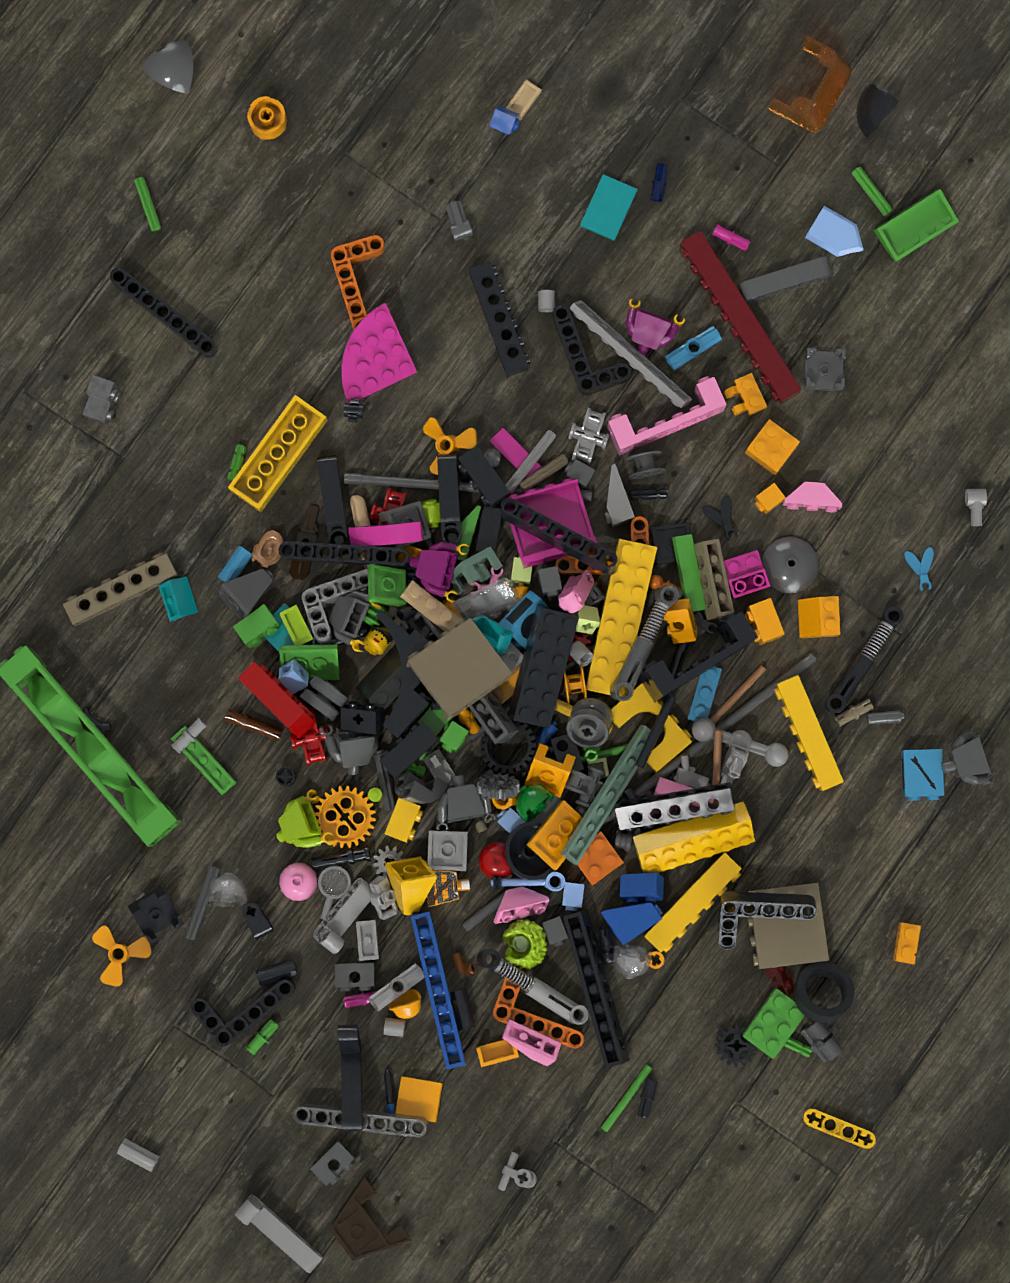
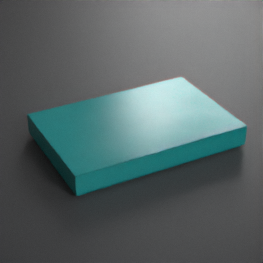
(608, 207)

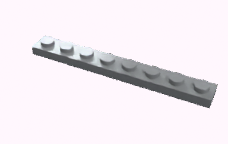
(626, 350)

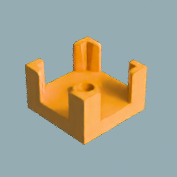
(549, 772)

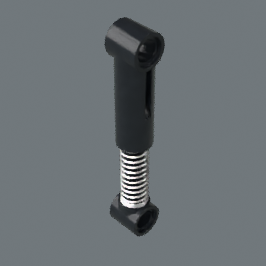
(863, 661)

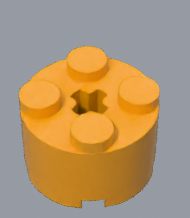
(265, 128)

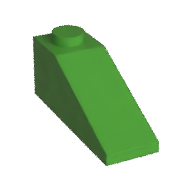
(468, 529)

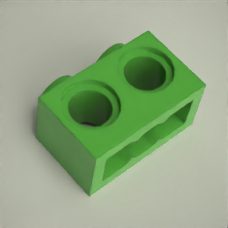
(454, 737)

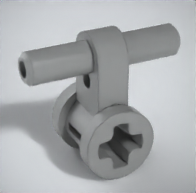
(509, 1171)

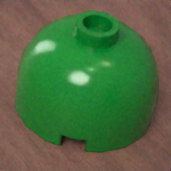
(532, 800)

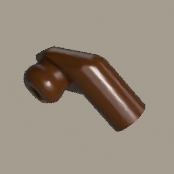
(462, 966)

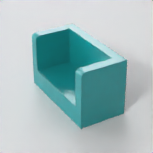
(496, 634)

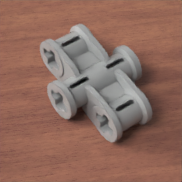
(588, 436)

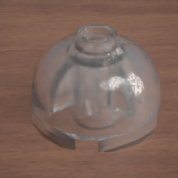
(227, 890)
(631, 960)

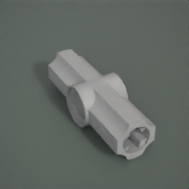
(388, 994)

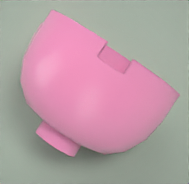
(298, 881)

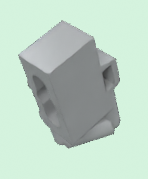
(383, 897)

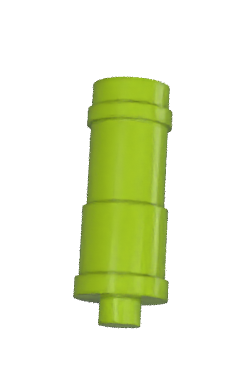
(375, 795)

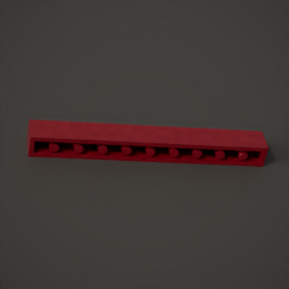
(740, 318)

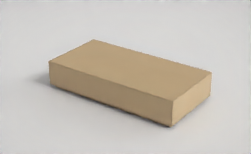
(524, 98)

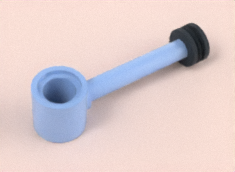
(497, 882)

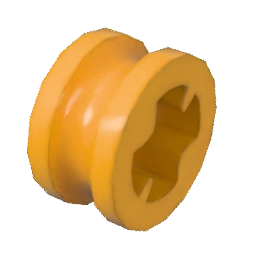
(661, 958)

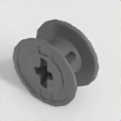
(645, 464)

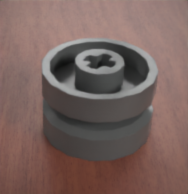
(324, 697)
(589, 723)

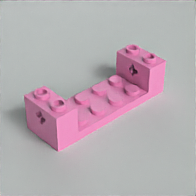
(710, 402)

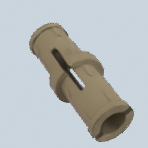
(853, 712)

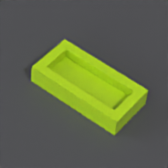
(296, 626)

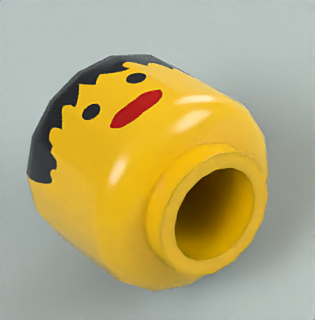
(377, 640)

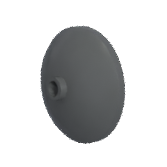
(780, 574)

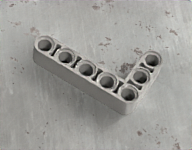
(323, 601)
(279, 1232)

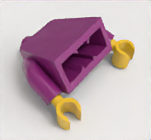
(650, 329)
(436, 567)

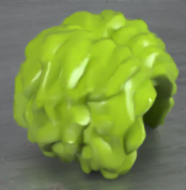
(525, 944)

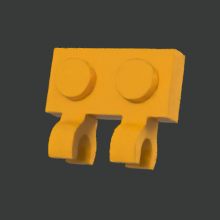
(749, 393)

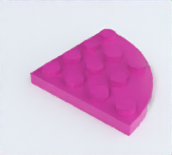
(374, 356)

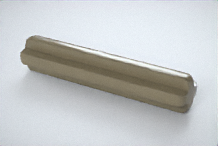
(543, 473)

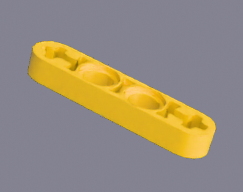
(839, 1126)

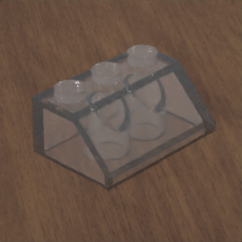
(489, 600)

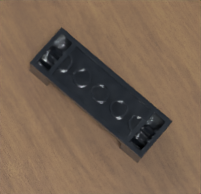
(737, 635)

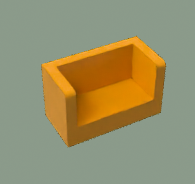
(496, 1052)

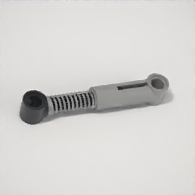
(534, 987)

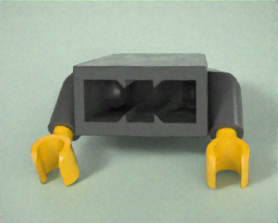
(348, 616)

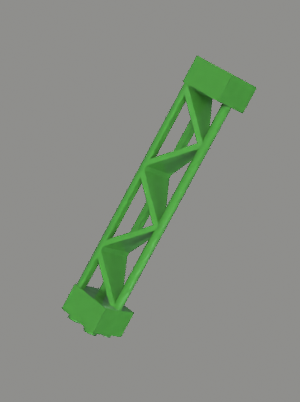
(95, 755)

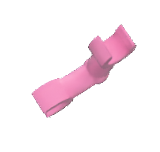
(494, 578)

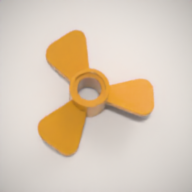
(465, 440)
(113, 973)

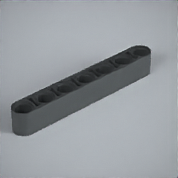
(370, 1117)

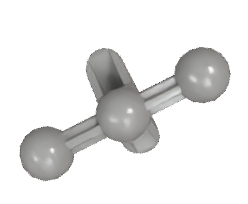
(739, 745)

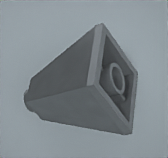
(246, 592)

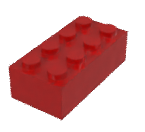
(277, 698)

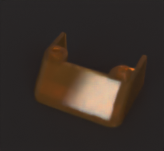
(814, 113)

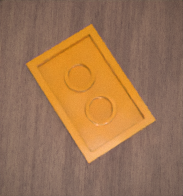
(554, 834)

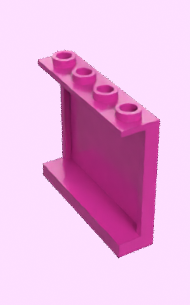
(560, 503)

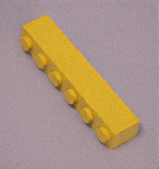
(809, 733)
(692, 902)

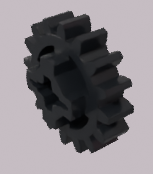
(735, 1054)

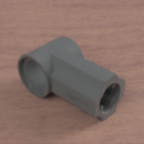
(459, 225)

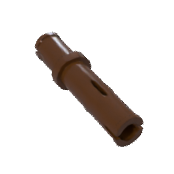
(253, 725)

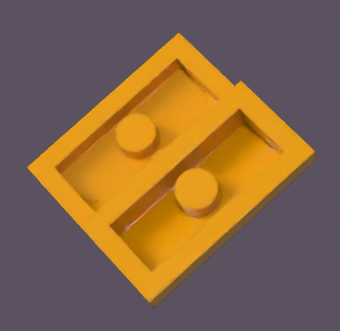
(419, 1098)

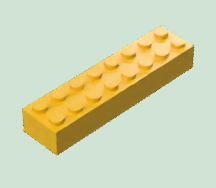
(620, 614)

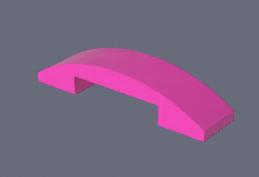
(386, 534)

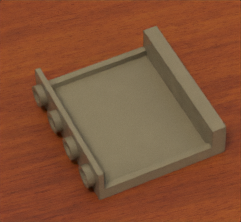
(459, 668)
(789, 940)

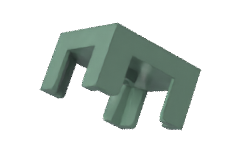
(474, 569)

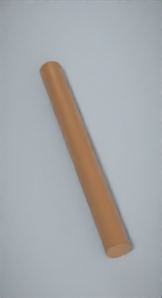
(737, 694)
(717, 759)

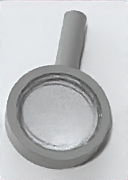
(333, 884)

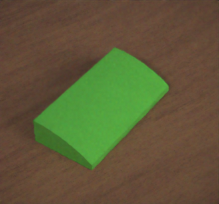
(916, 225)

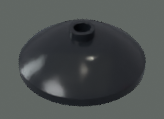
(523, 865)

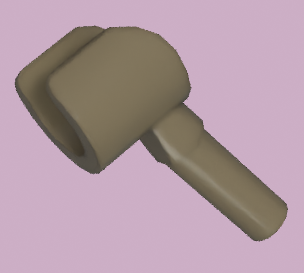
(481, 825)

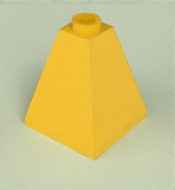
(411, 882)

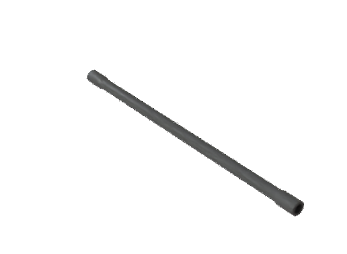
(359, 479)

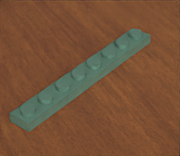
(605, 798)

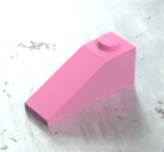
(531, 1043)

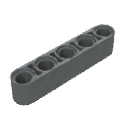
(785, 279)

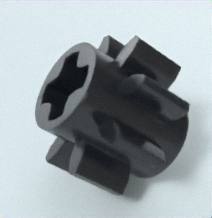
(353, 410)

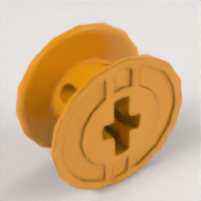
(577, 684)

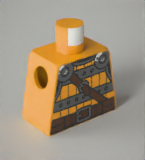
(446, 888)

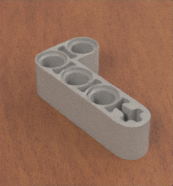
(342, 916)

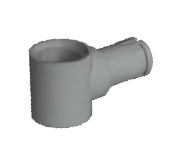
(976, 500)

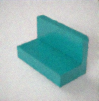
(178, 598)

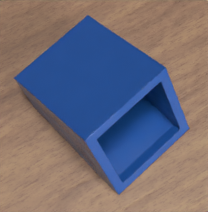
(631, 920)

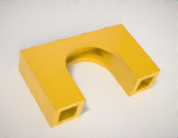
(674, 738)

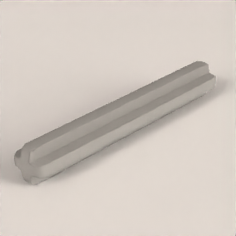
(530, 461)

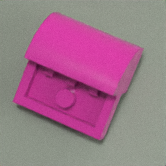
(745, 574)

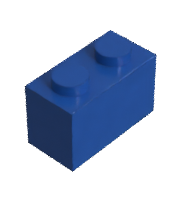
(641, 887)

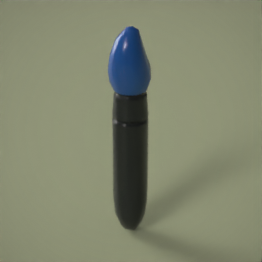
(389, 1091)

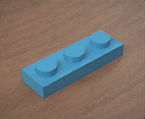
(704, 694)

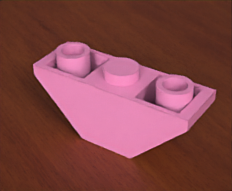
(813, 496)
(519, 904)

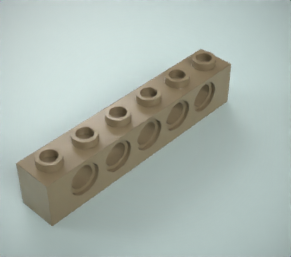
(166, 572)

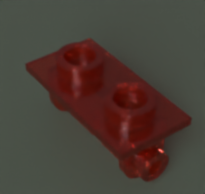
(782, 983)

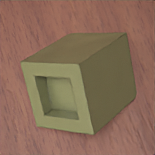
(600, 764)

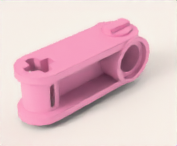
(576, 592)

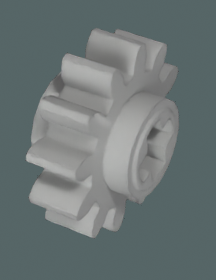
(384, 855)

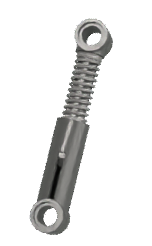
(643, 645)

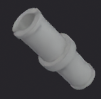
(189, 735)

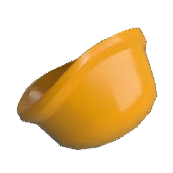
(407, 1004)

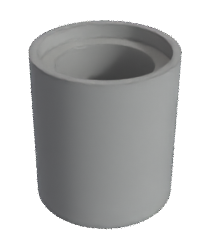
(546, 300)
(581, 653)
(394, 1027)

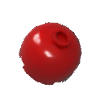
(493, 860)

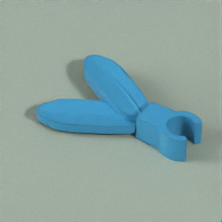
(921, 568)

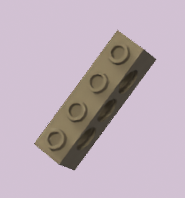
(713, 579)

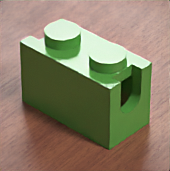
(257, 626)

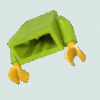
(300, 823)

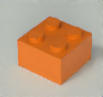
(599, 859)

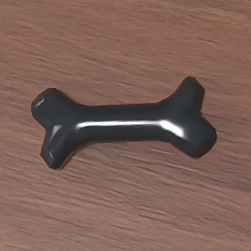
(103, 727)

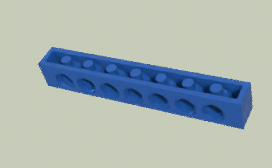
(438, 990)

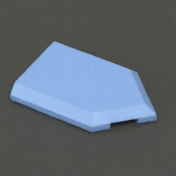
(835, 233)

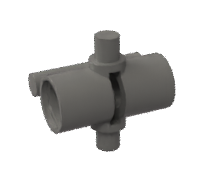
(822, 1041)

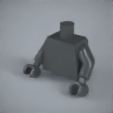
(351, 748)
(968, 759)
(462, 804)

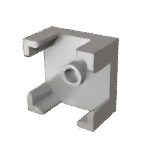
(447, 850)

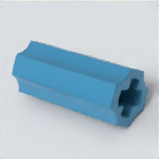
(235, 564)

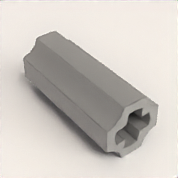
(138, 1154)

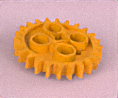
(358, 805)

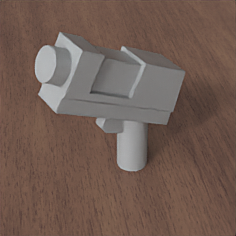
(687, 776)

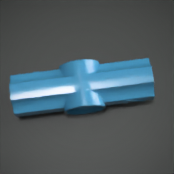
(702, 341)

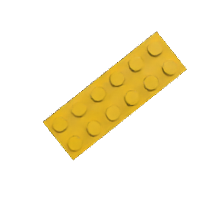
(277, 453)
(693, 840)

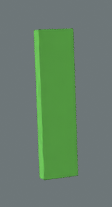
(689, 571)
(207, 764)

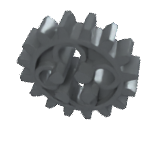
(498, 786)

